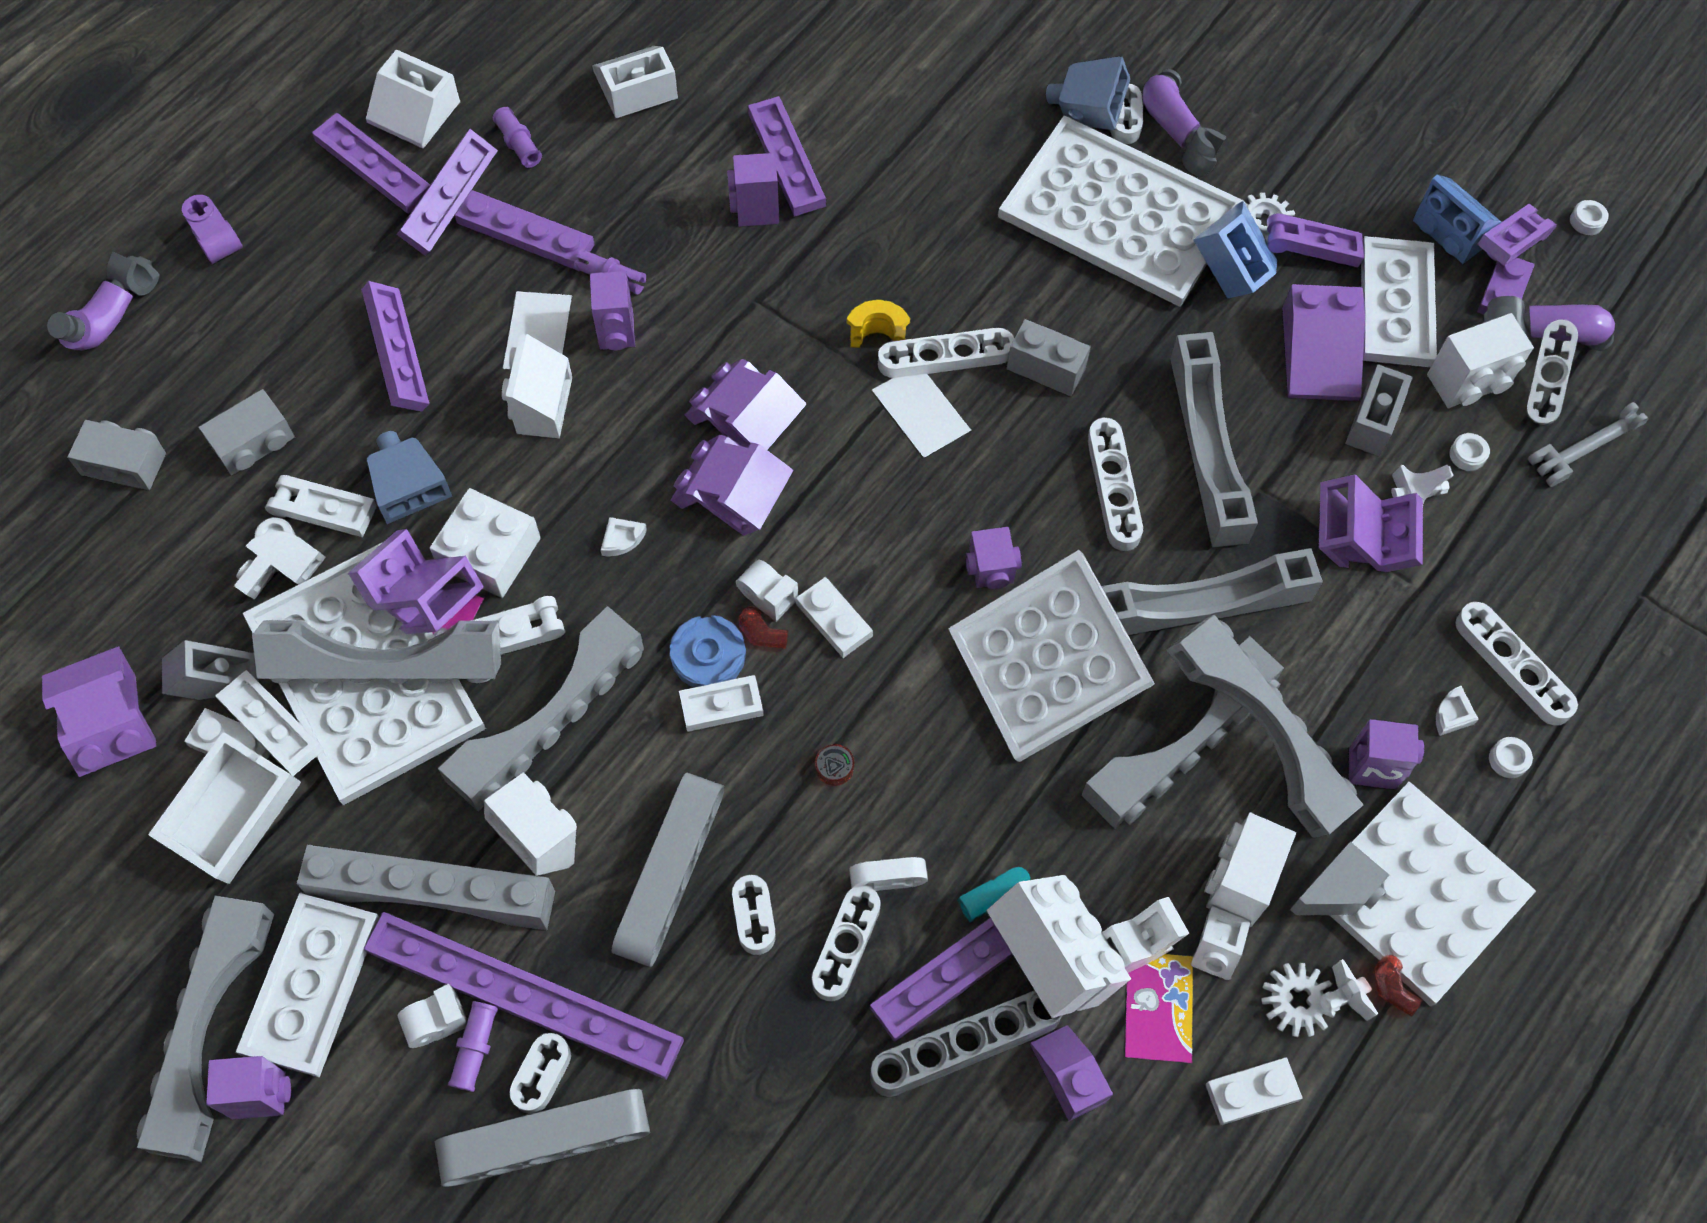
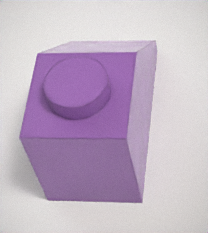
(1071, 1072)

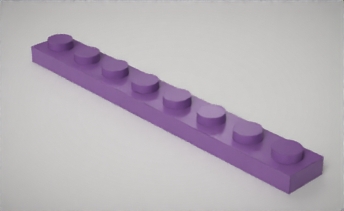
(525, 995)

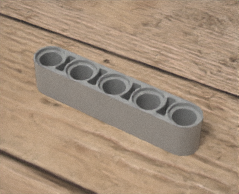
(668, 870)
(951, 1056)
(541, 1137)

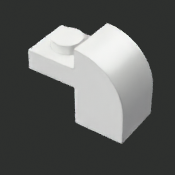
(277, 552)
(1147, 934)

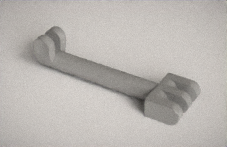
(1559, 462)

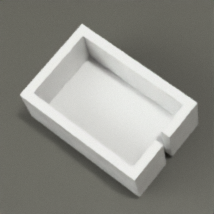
(225, 808)
(1058, 944)

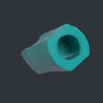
(983, 897)

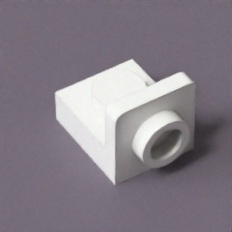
(1221, 943)

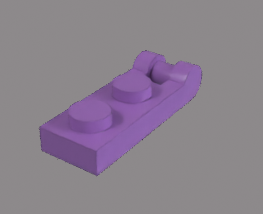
(1516, 235)
(1314, 239)

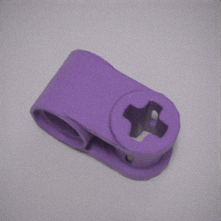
(210, 229)

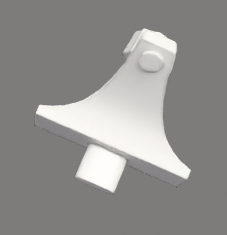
(1424, 484)
(1350, 992)

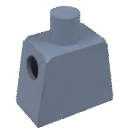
(1092, 92)
(404, 477)

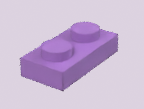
(1507, 281)

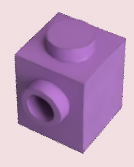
(993, 558)

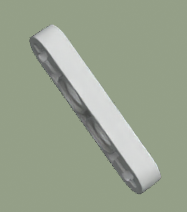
(944, 347)
(1118, 483)
(1521, 658)

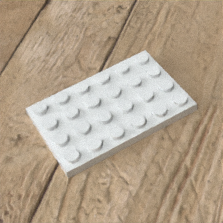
(1117, 209)
(372, 726)

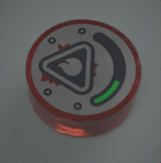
(834, 764)

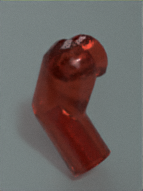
(758, 632)
(1390, 985)

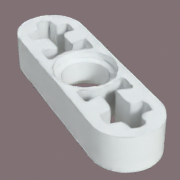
(1548, 344)
(825, 966)

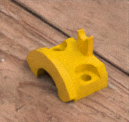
(877, 317)

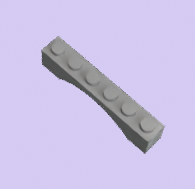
(1222, 489)
(1266, 585)
(297, 651)
(491, 762)
(1129, 781)
(1314, 786)
(480, 892)
(178, 1113)

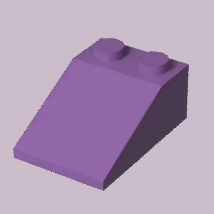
(1324, 342)

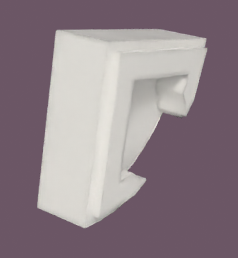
(622, 536)
(1455, 712)

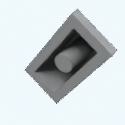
(203, 669)
(1344, 886)

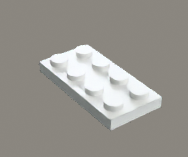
(1399, 301)
(308, 985)

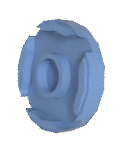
(707, 651)

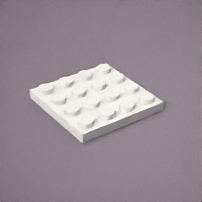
(1050, 656)
(1440, 897)

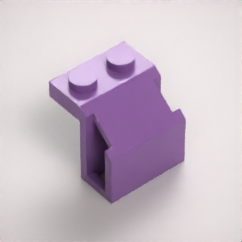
(746, 404)
(733, 482)
(1368, 528)
(413, 588)
(97, 711)

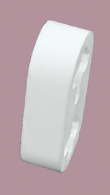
(1133, 114)
(889, 873)
(744, 916)
(531, 1069)

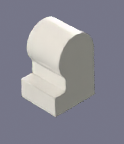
(768, 589)
(432, 1017)

